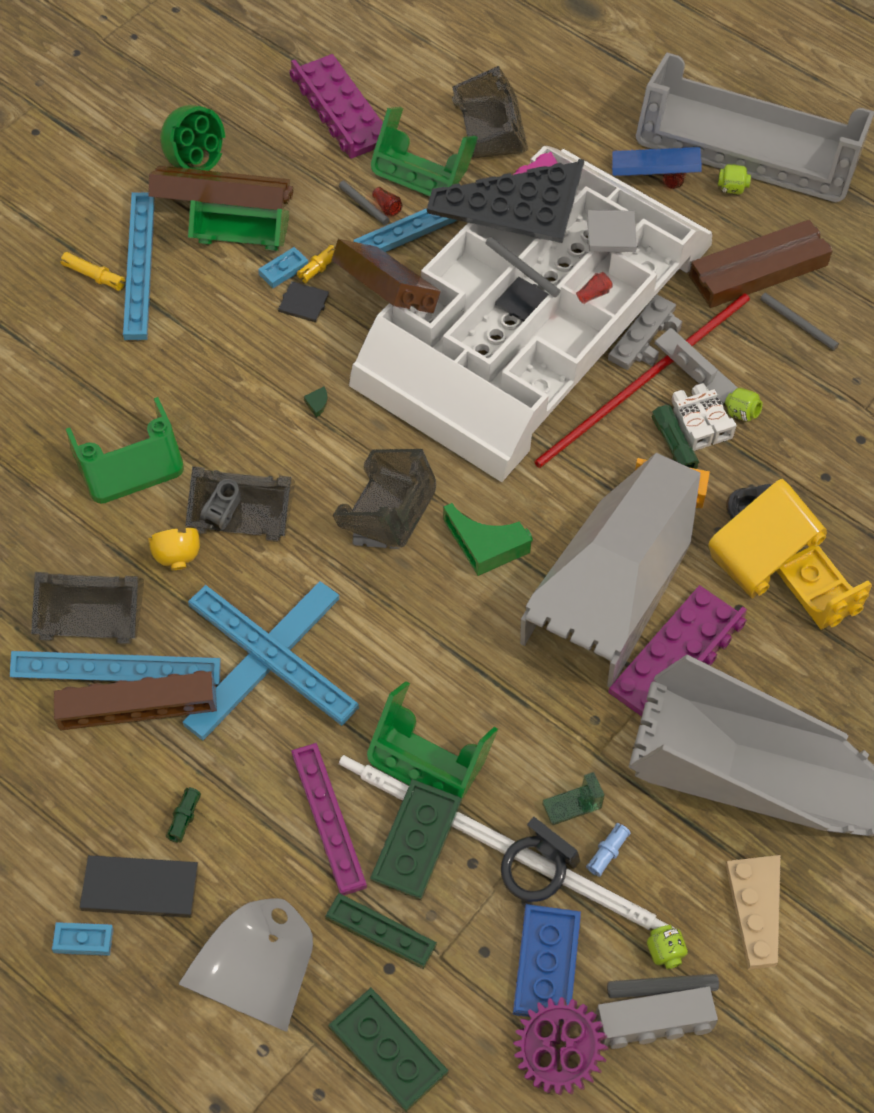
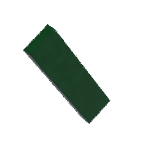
(381, 930)

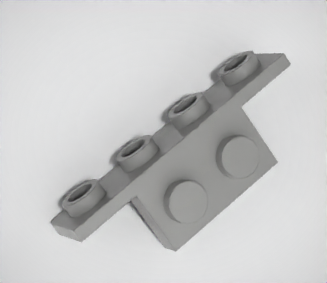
(695, 364)

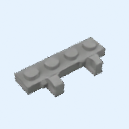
(635, 342)

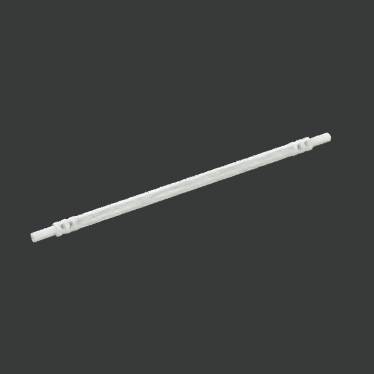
(527, 857)

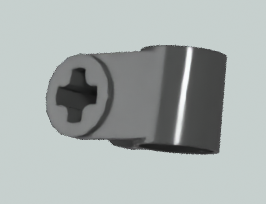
(221, 508)

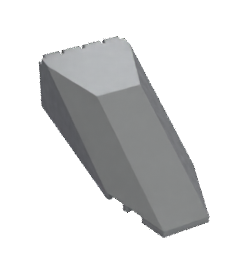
(619, 563)
(750, 751)

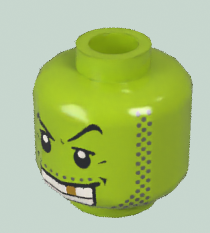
(734, 179)
(743, 404)
(667, 946)

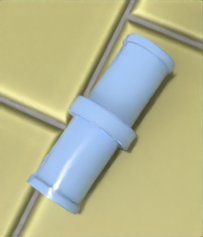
(608, 849)

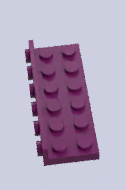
(338, 104)
(695, 630)

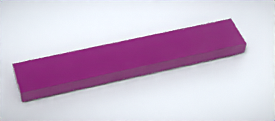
(329, 819)

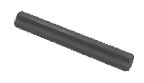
(659, 986)

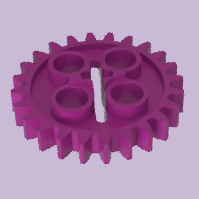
(534, 1046)

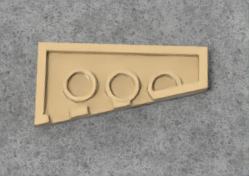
(756, 903)

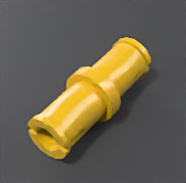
(316, 264)

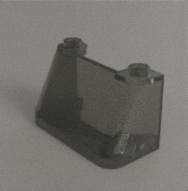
(491, 114)
(393, 498)
(262, 507)
(86, 606)

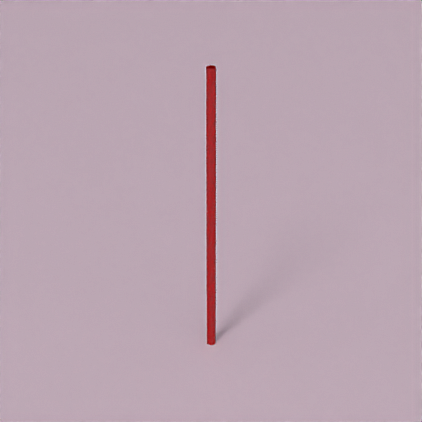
(637, 384)

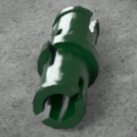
(183, 815)

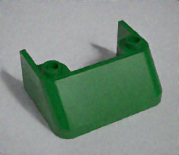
(396, 164)
(238, 224)
(130, 467)
(410, 757)

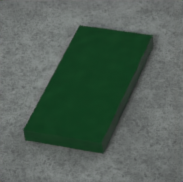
(416, 839)
(388, 1049)

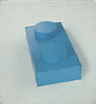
(283, 267)
(82, 938)

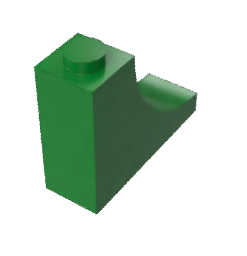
(484, 544)

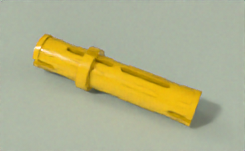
(99, 274)

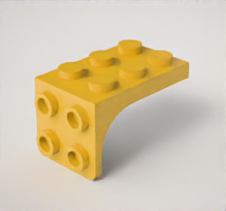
(822, 587)

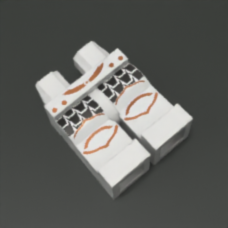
(702, 417)

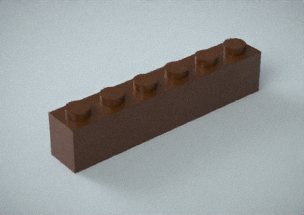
(135, 700)

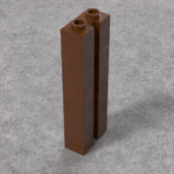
(220, 187)
(760, 263)
(386, 276)

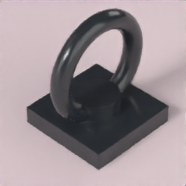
(551, 847)

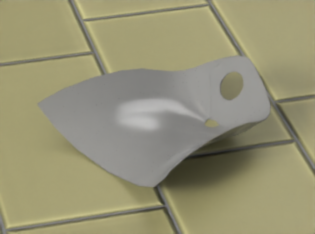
(248, 969)

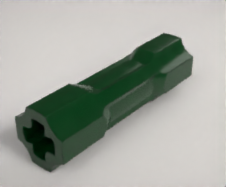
(668, 425)

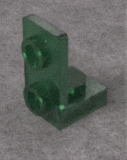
(576, 801)

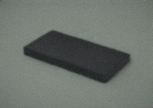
(139, 886)

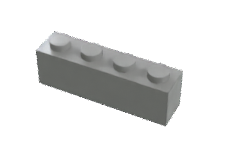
(657, 1017)

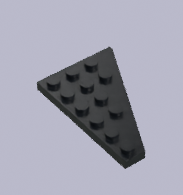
(521, 203)

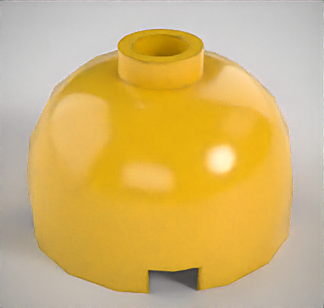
(175, 547)

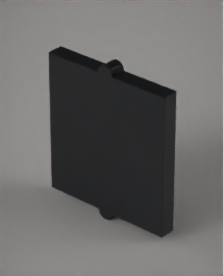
(521, 299)
(303, 301)

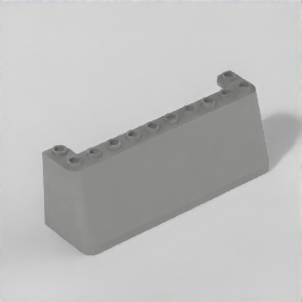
(766, 138)

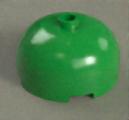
(188, 133)

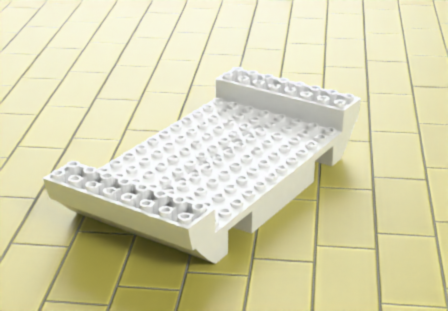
(491, 403)

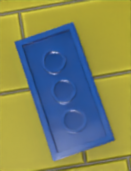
(656, 161)
(546, 957)

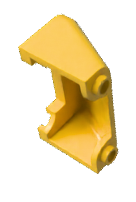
(765, 537)

